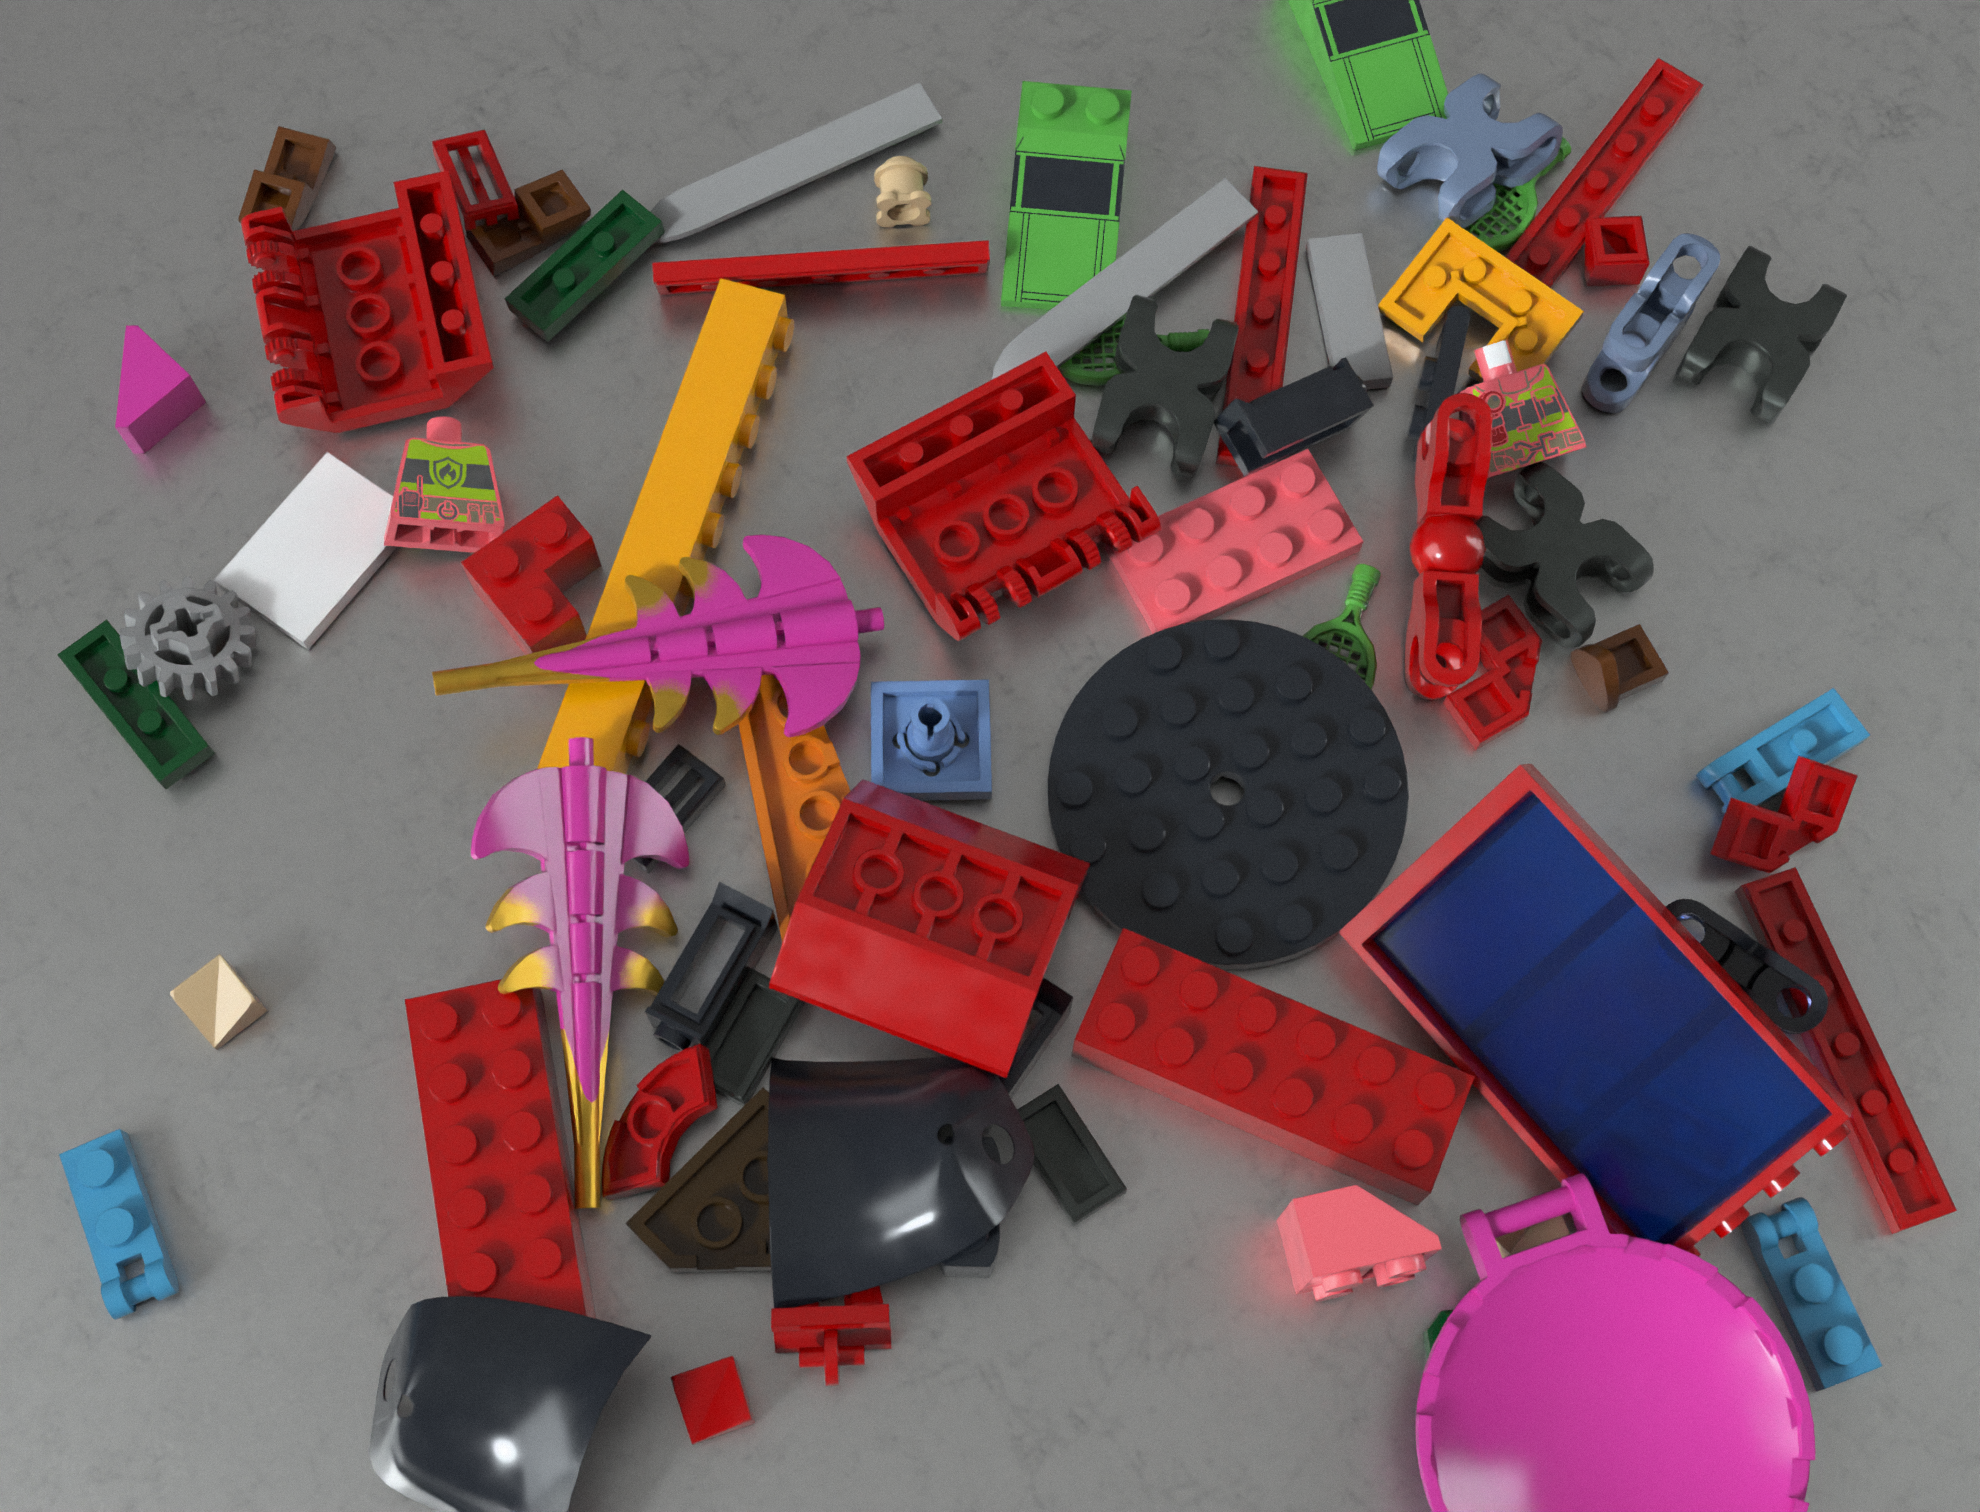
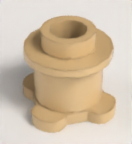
(902, 193)

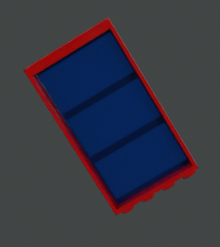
(1596, 1019)

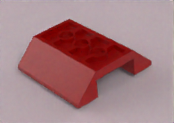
(927, 926)

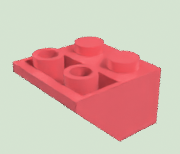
(1349, 1237)

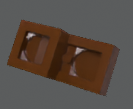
(291, 176)
(546, 214)

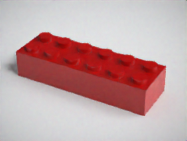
(1273, 1067)
(498, 1147)

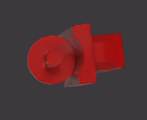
(833, 1334)

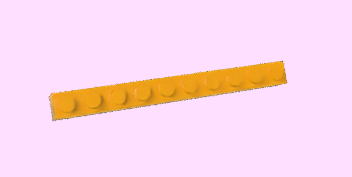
(679, 505)

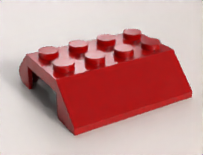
(369, 310)
(996, 497)

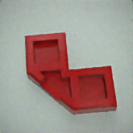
(1503, 694)
(1807, 814)

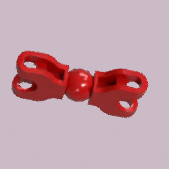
(1448, 548)

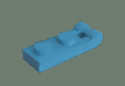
(1815, 731)
(119, 1222)
(1810, 1295)

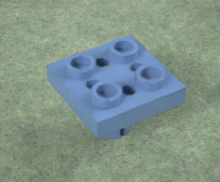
(930, 719)

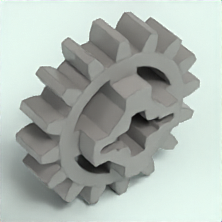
(185, 636)

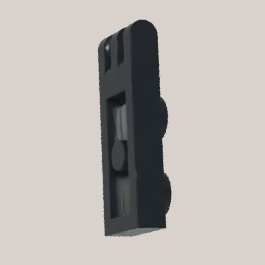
(1440, 373)

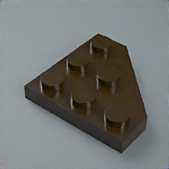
(717, 1203)

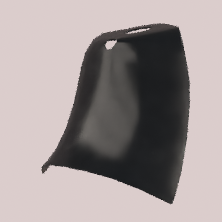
(867, 1184)
(497, 1402)

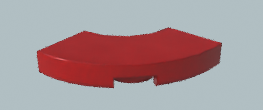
(654, 1120)

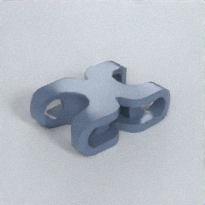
(1469, 150)
(1650, 322)

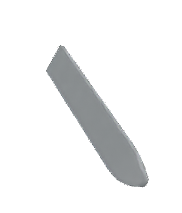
(795, 163)
(1139, 271)

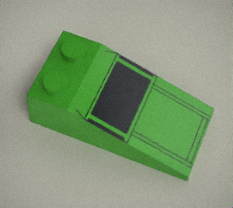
(1373, 63)
(1064, 191)

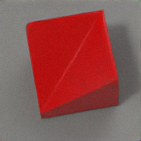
(1615, 251)
(713, 1399)

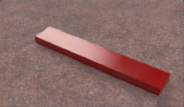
(1605, 171)
(824, 267)
(1265, 289)
(1849, 1055)

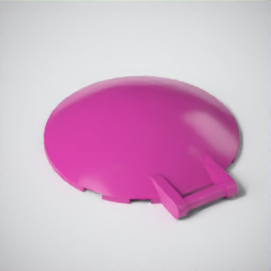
(1607, 1379)

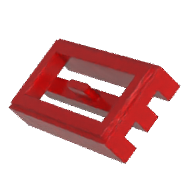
(485, 208)

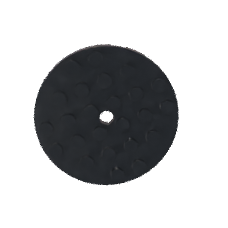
(1245, 877)

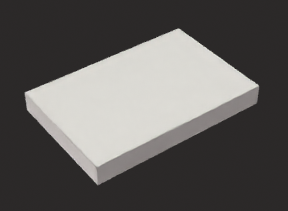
(313, 552)

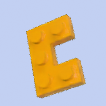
(1466, 269)

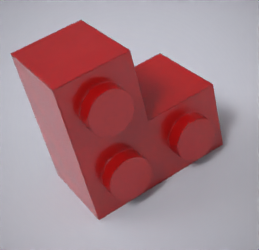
(529, 570)

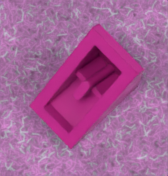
(152, 393)

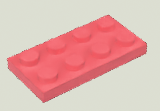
(1237, 544)

